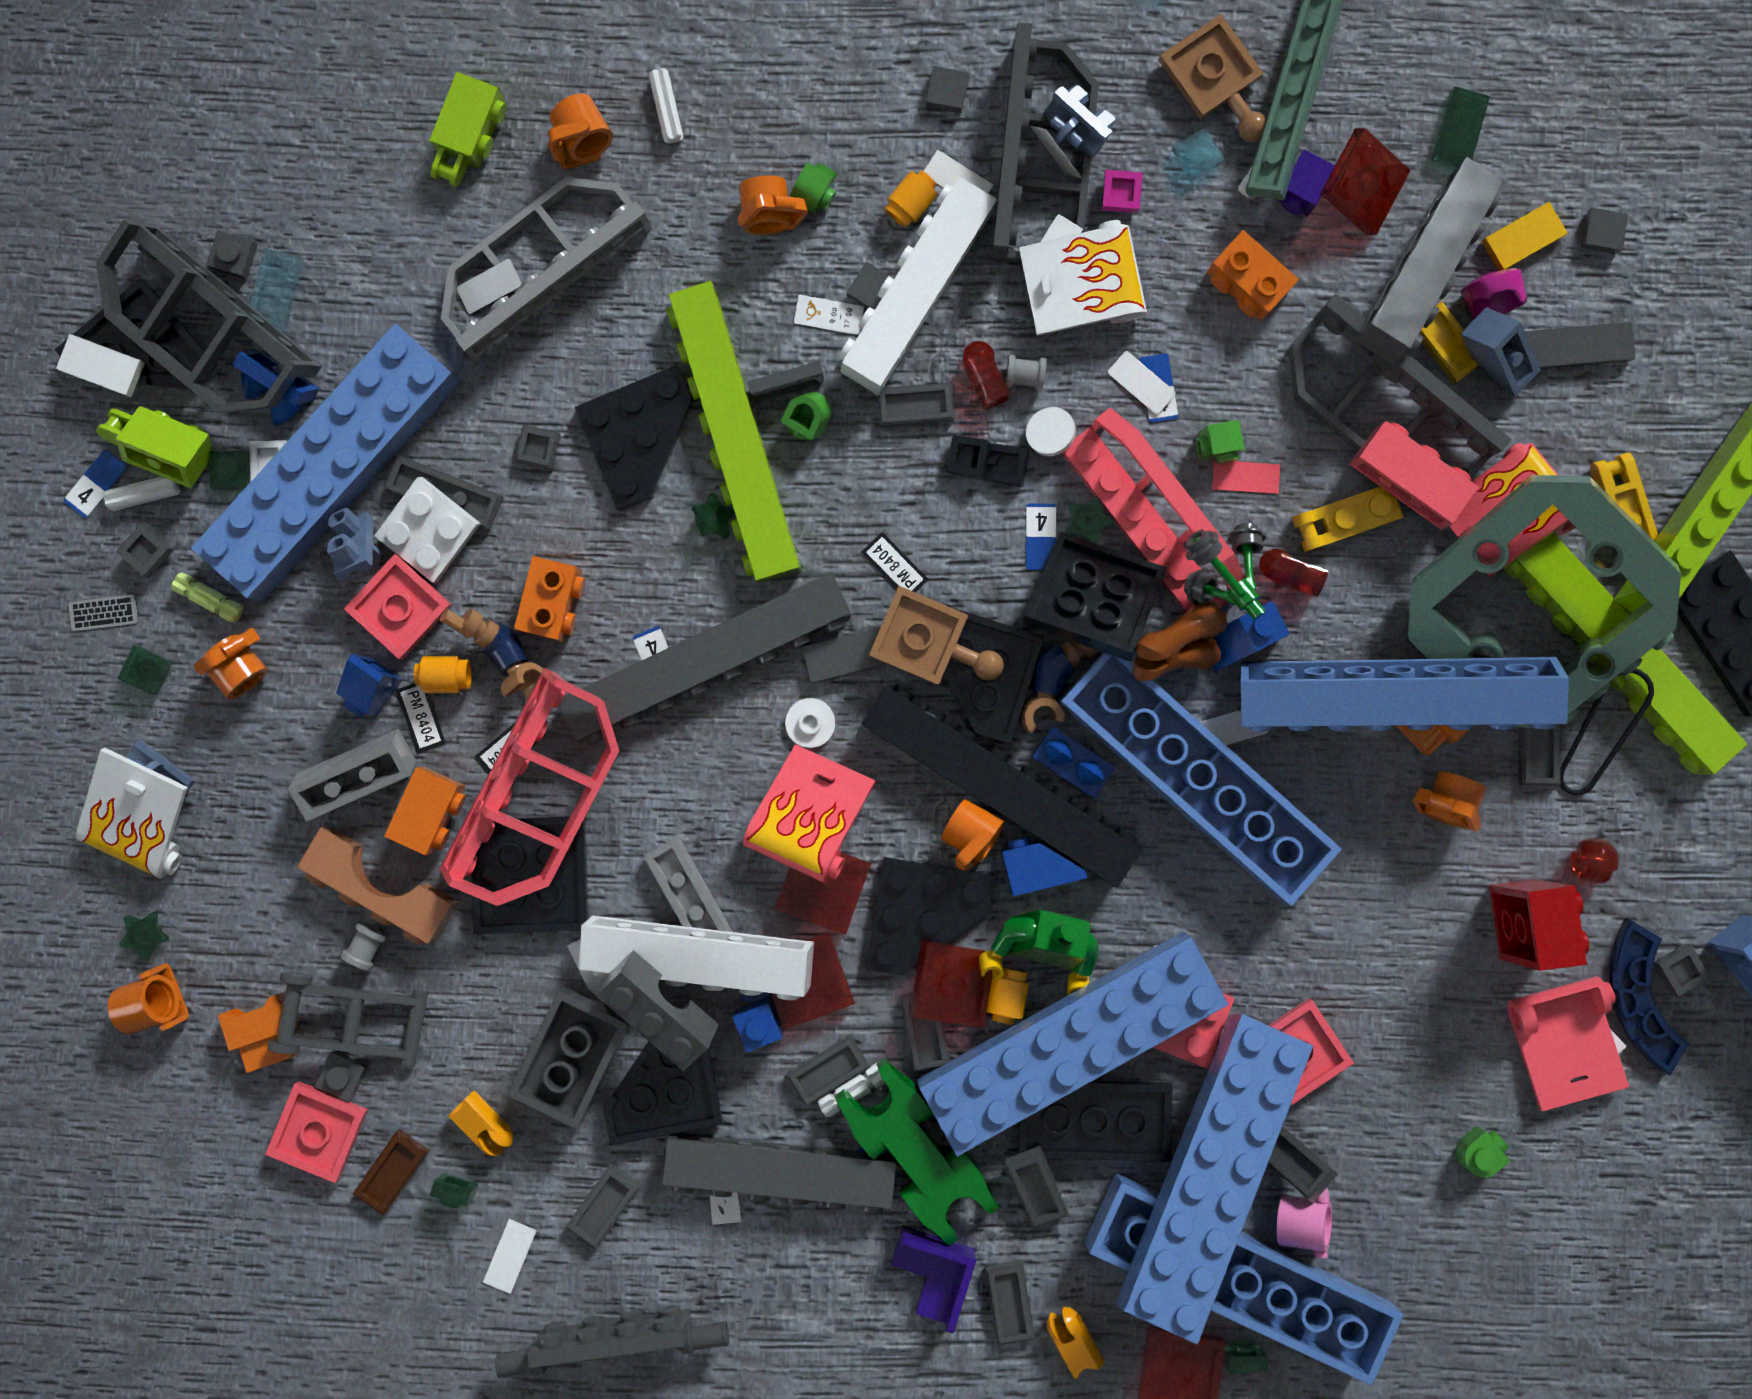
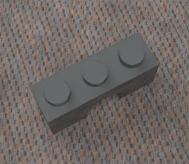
(635, 996)

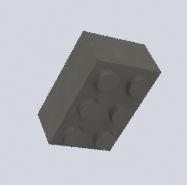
(569, 1057)

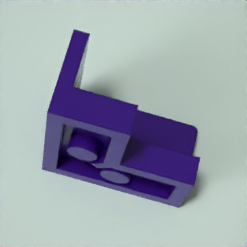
(946, 1273)

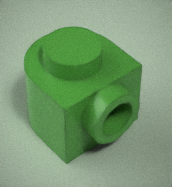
(815, 186)
(807, 415)
(1221, 442)
(1482, 1152)

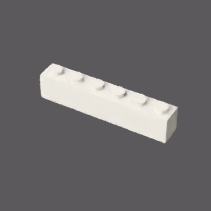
(917, 285)
(700, 956)

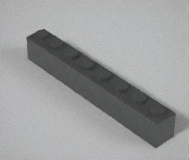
(709, 656)

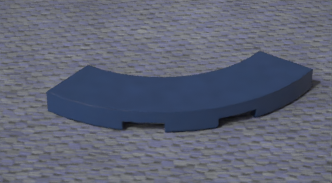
(1631, 980)

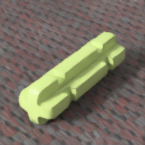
(207, 597)

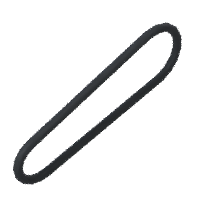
(1618, 745)

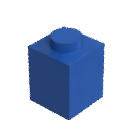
(758, 1024)

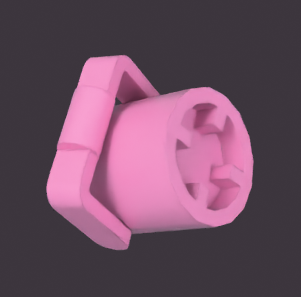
(1305, 1223)

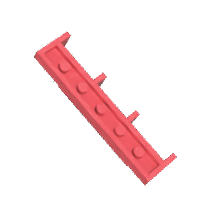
(1134, 512)
(497, 792)

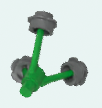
(1203, 586)

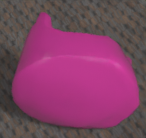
(1496, 290)

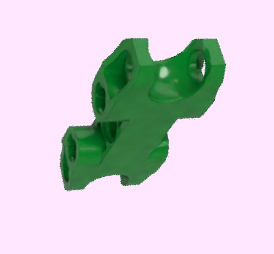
(898, 1128)

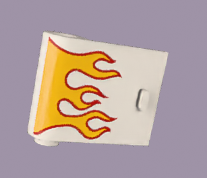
(1088, 276)
(132, 814)

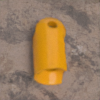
(482, 1124)
(1074, 1342)

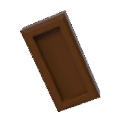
(391, 1172)

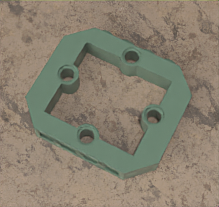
(1603, 525)

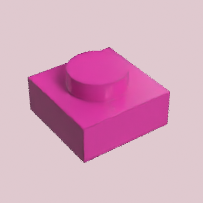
(1121, 191)

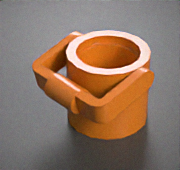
(579, 130)
(767, 206)
(233, 664)
(1452, 801)
(972, 833)
(148, 1002)

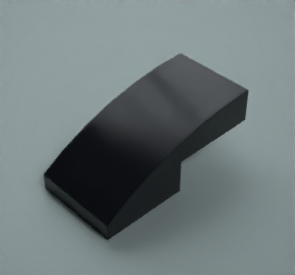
(987, 461)

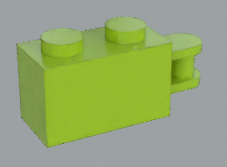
(465, 127)
(158, 444)

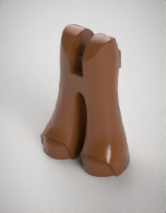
(1182, 644)

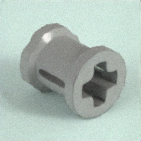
(1025, 372)
(364, 946)

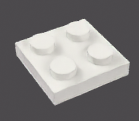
(427, 529)

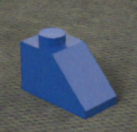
(1247, 636)
(366, 685)
(1036, 867)

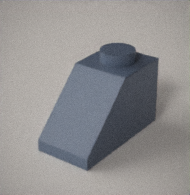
(1501, 350)

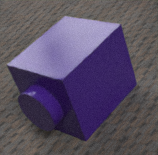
(1306, 183)

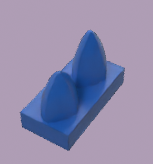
(260, 373)
(1073, 762)

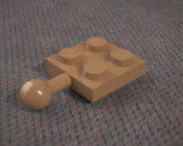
(1213, 70)
(923, 637)

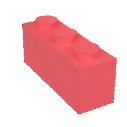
(1414, 474)

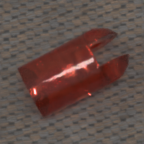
(984, 374)
(1292, 572)

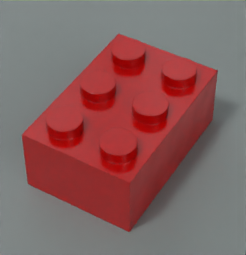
(1539, 924)

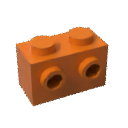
(1251, 276)
(549, 599)
(426, 811)

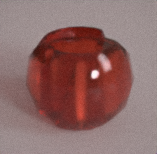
(1594, 861)

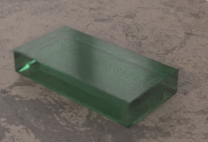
(1460, 126)

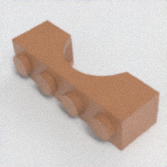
(337, 862)

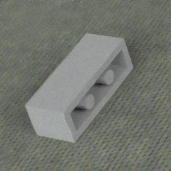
(352, 775)

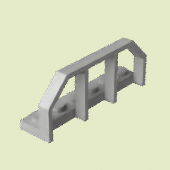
(564, 267)

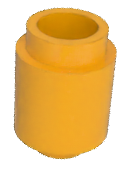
(911, 198)
(443, 674)
(1008, 996)

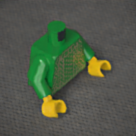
(1046, 940)

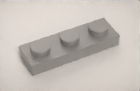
(685, 887)

